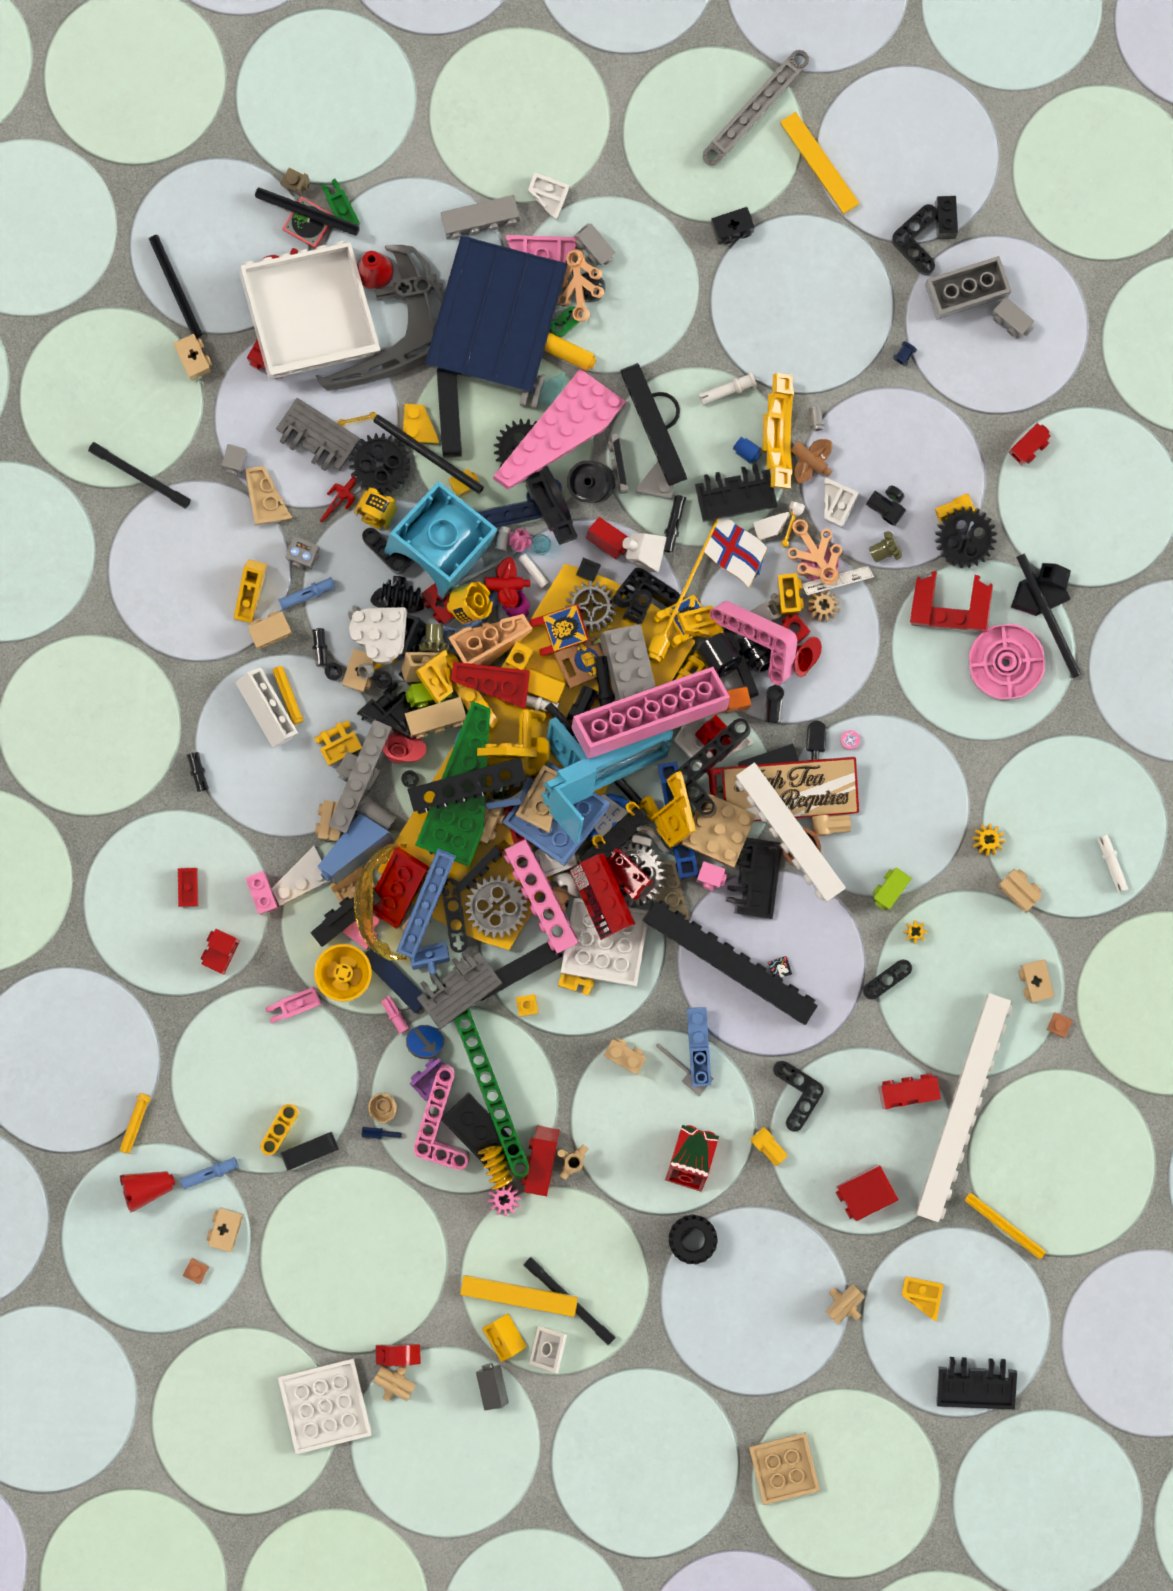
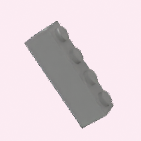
(480, 216)

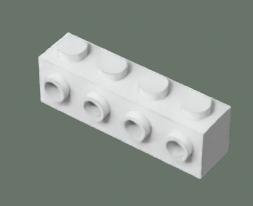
(266, 707)

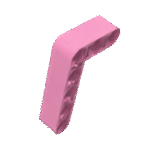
(762, 631)
(434, 1121)

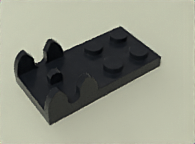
(474, 1126)

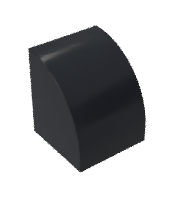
(1054, 575)

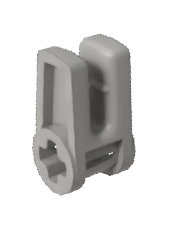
(537, 390)

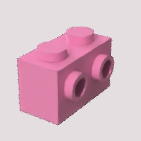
(711, 876)

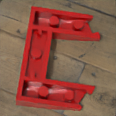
(973, 619)

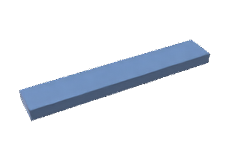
(426, 903)

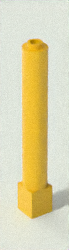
(570, 352)

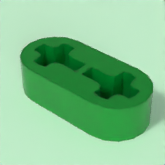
(569, 325)

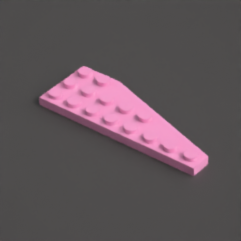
(573, 418)

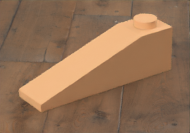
(488, 642)

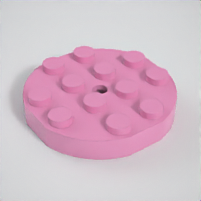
(1008, 643)

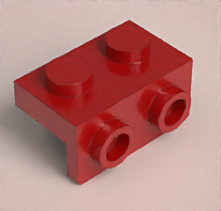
(711, 730)

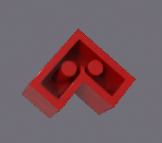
(220, 951)

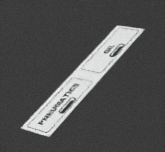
(844, 579)

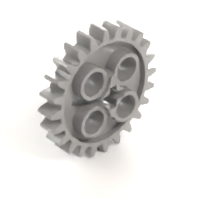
(642, 854)
(508, 920)

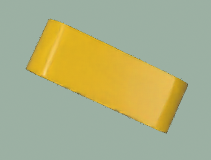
(272, 1136)

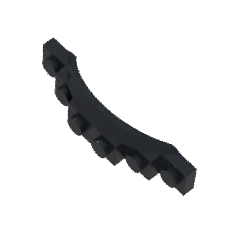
(550, 504)

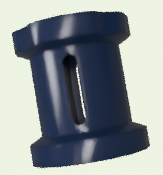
(904, 353)

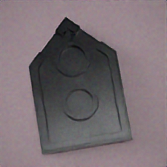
(1026, 602)

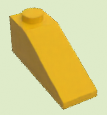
(250, 590)

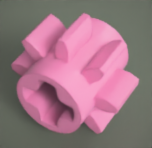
(520, 540)

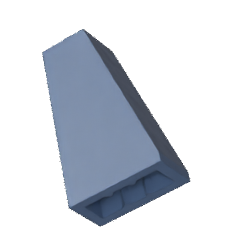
(354, 849)

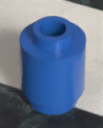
(747, 450)

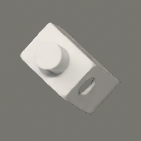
(645, 550)

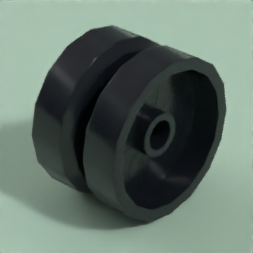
(591, 482)

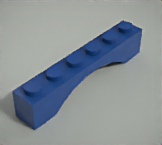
(684, 856)

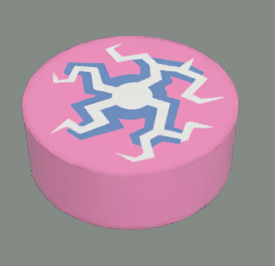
(850, 740)

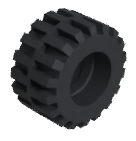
(705, 1251)

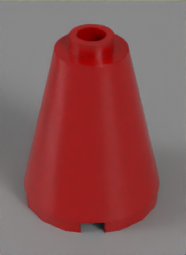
(375, 270)
(145, 1187)

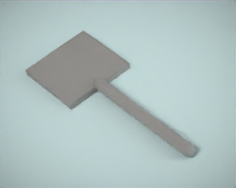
(687, 1079)

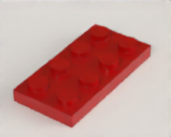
(399, 887)

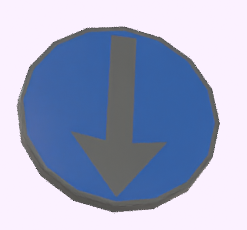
(425, 1042)

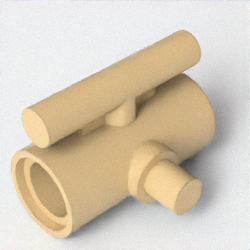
(580, 1154)
(845, 1304)
(394, 1383)

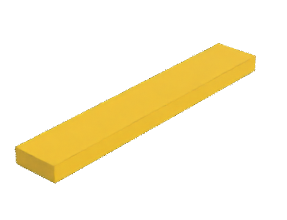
(819, 163)
(519, 1295)

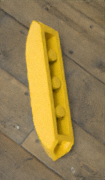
(467, 694)

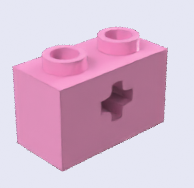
(262, 893)

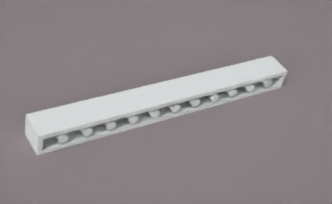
(963, 1106)

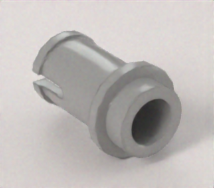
(816, 418)

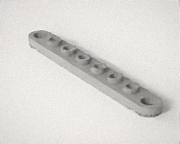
(755, 107)

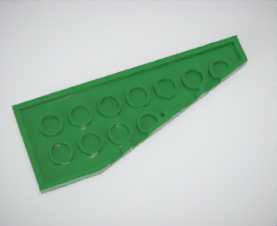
(460, 825)

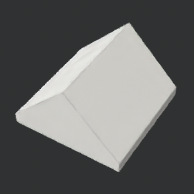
(548, 1349)

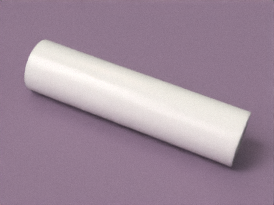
(533, 570)

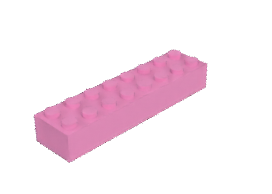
(650, 712)

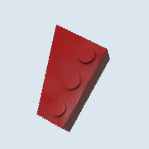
(909, 1091)
(541, 1160)

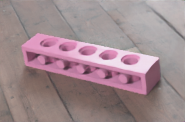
(524, 849)

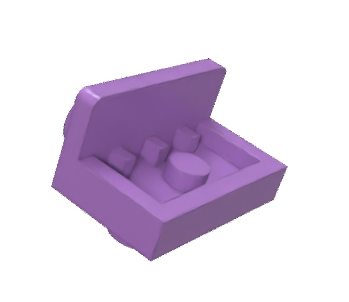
(424, 1081)

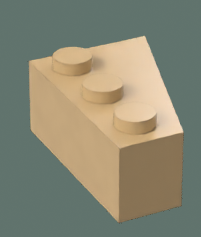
(436, 718)

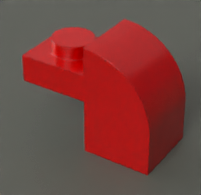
(398, 1355)

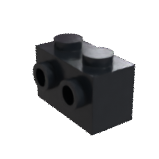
(414, 632)

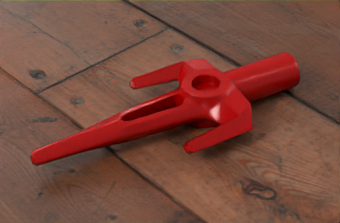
(343, 493)

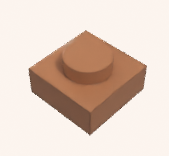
(1059, 1025)
(195, 1271)

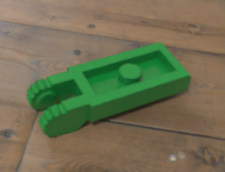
(339, 203)

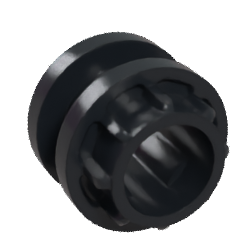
(757, 654)

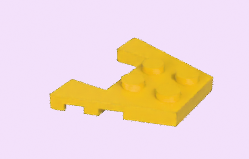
(675, 818)

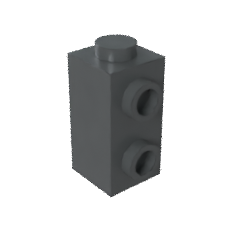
(492, 1387)

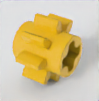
(920, 932)

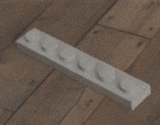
(360, 776)

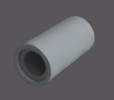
(376, 813)

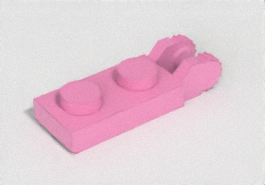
(295, 1004)

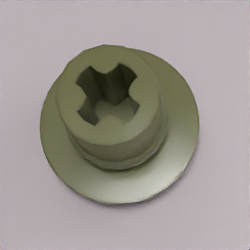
(886, 548)
(434, 639)

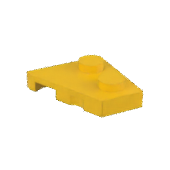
(418, 424)
(699, 623)
(436, 677)
(923, 1294)

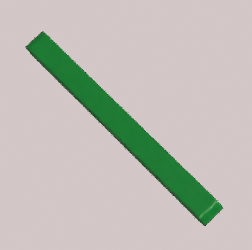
(491, 1086)

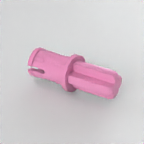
(394, 1014)

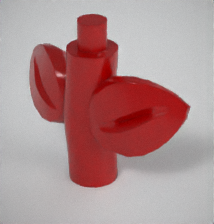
(506, 583)

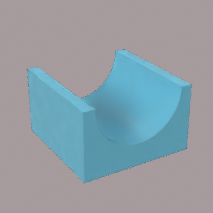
(442, 537)

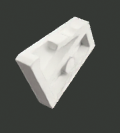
(549, 193)

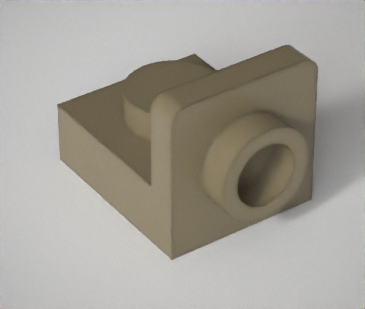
(295, 181)

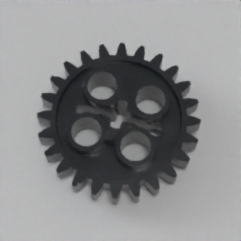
(507, 440)
(390, 450)
(982, 543)

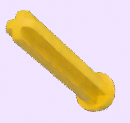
(287, 695)
(134, 1123)

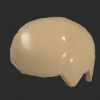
(382, 1107)

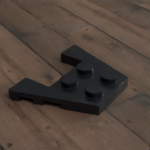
(395, 716)

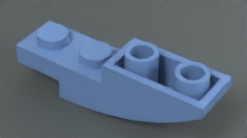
(698, 1046)

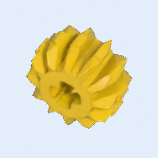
(985, 833)

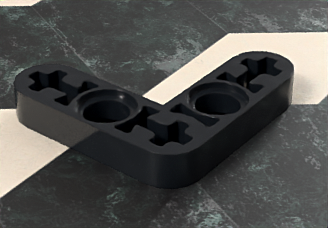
(909, 242)
(645, 582)
(804, 1088)

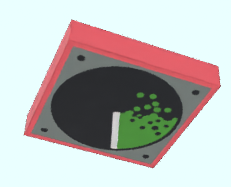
(304, 228)

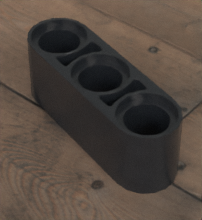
(309, 1151)

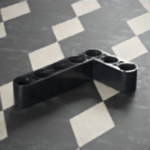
(388, 560)
(708, 763)

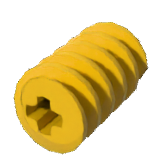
(497, 1166)

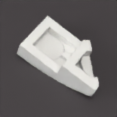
(770, 526)

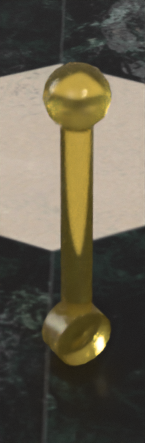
(342, 422)

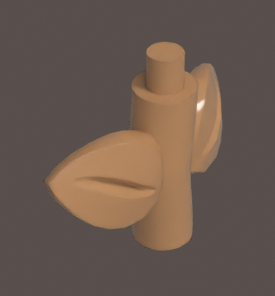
(811, 460)

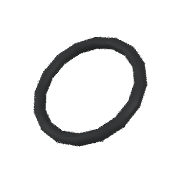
(676, 406)

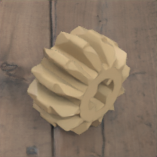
(829, 603)

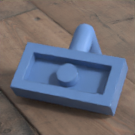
(430, 956)

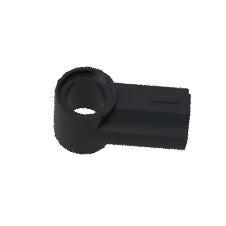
(889, 511)
(583, 702)
(773, 707)

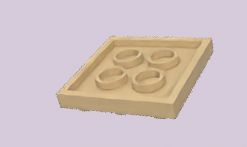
(722, 834)
(784, 1468)

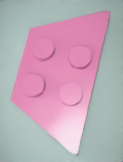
(544, 246)

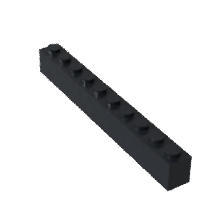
(729, 962)

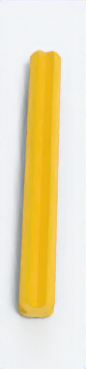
(1005, 1226)

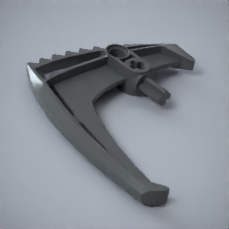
(419, 326)

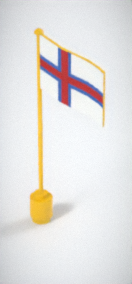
(731, 550)

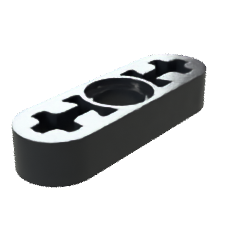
(902, 975)

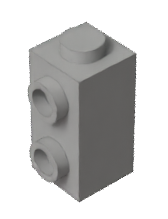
(594, 244)
(1013, 318)

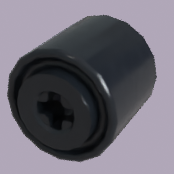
(720, 654)

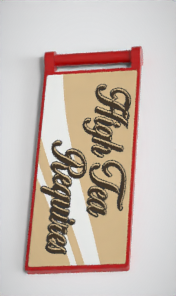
(804, 786)

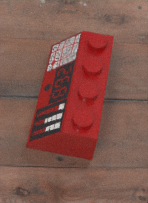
(602, 896)

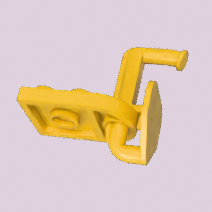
(532, 751)

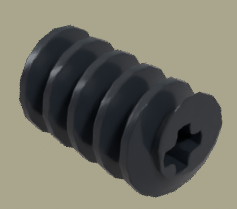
(400, 594)

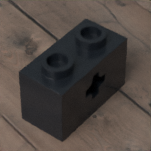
(946, 217)
(740, 219)

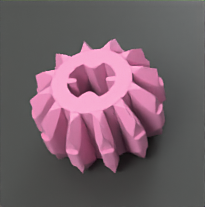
(507, 1205)

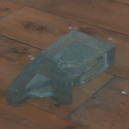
(551, 389)

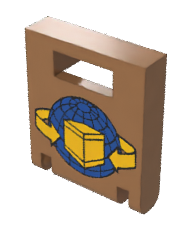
(582, 661)

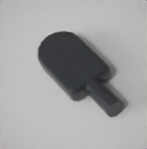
(816, 738)

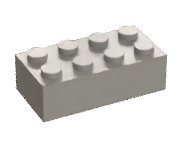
(968, 287)
(627, 661)

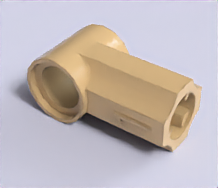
(826, 825)

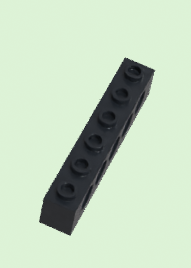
(516, 779)

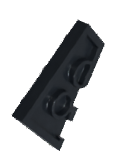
(483, 866)

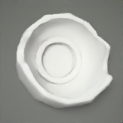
(566, 879)

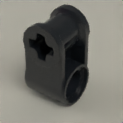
(637, 608)

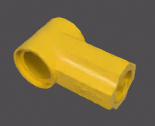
(963, 500)
(766, 1143)

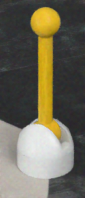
(795, 510)

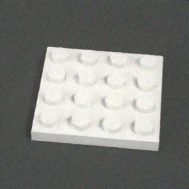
(610, 959)
(324, 1406)

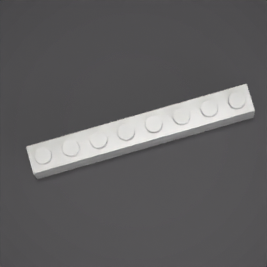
(790, 833)

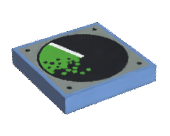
(509, 796)

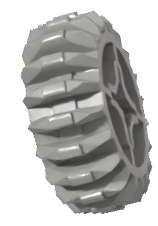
(599, 606)

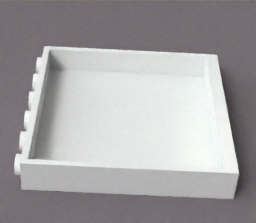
(309, 310)

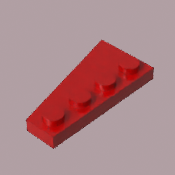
(498, 682)

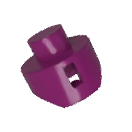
(521, 608)

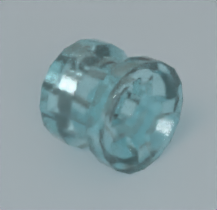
(539, 543)

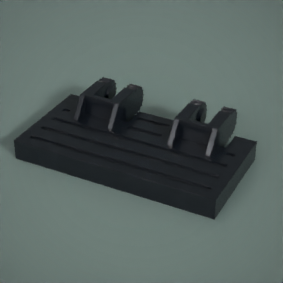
(736, 497)
(759, 878)
(976, 1389)

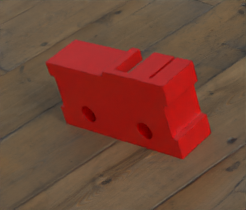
(627, 873)

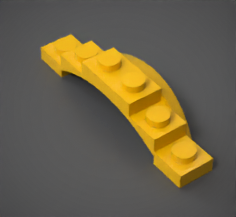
(778, 431)

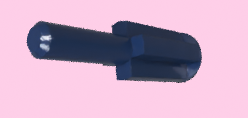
(378, 1133)

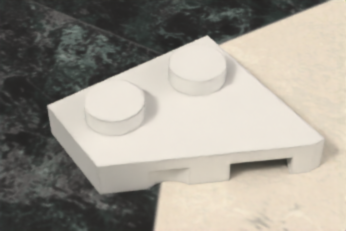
(838, 502)

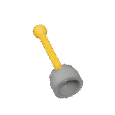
(369, 672)

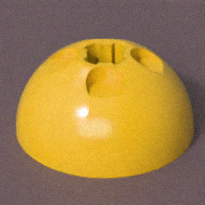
(330, 967)

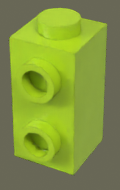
(419, 696)
(891, 889)

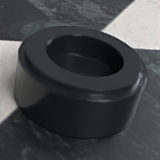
(895, 494)

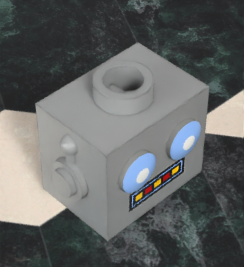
(302, 553)

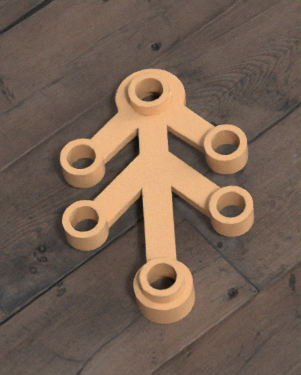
(578, 283)
(816, 555)

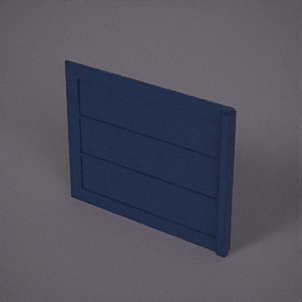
(496, 314)

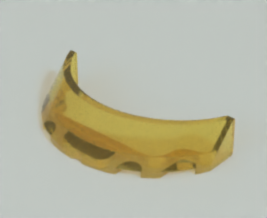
(364, 903)

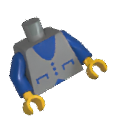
(611, 817)

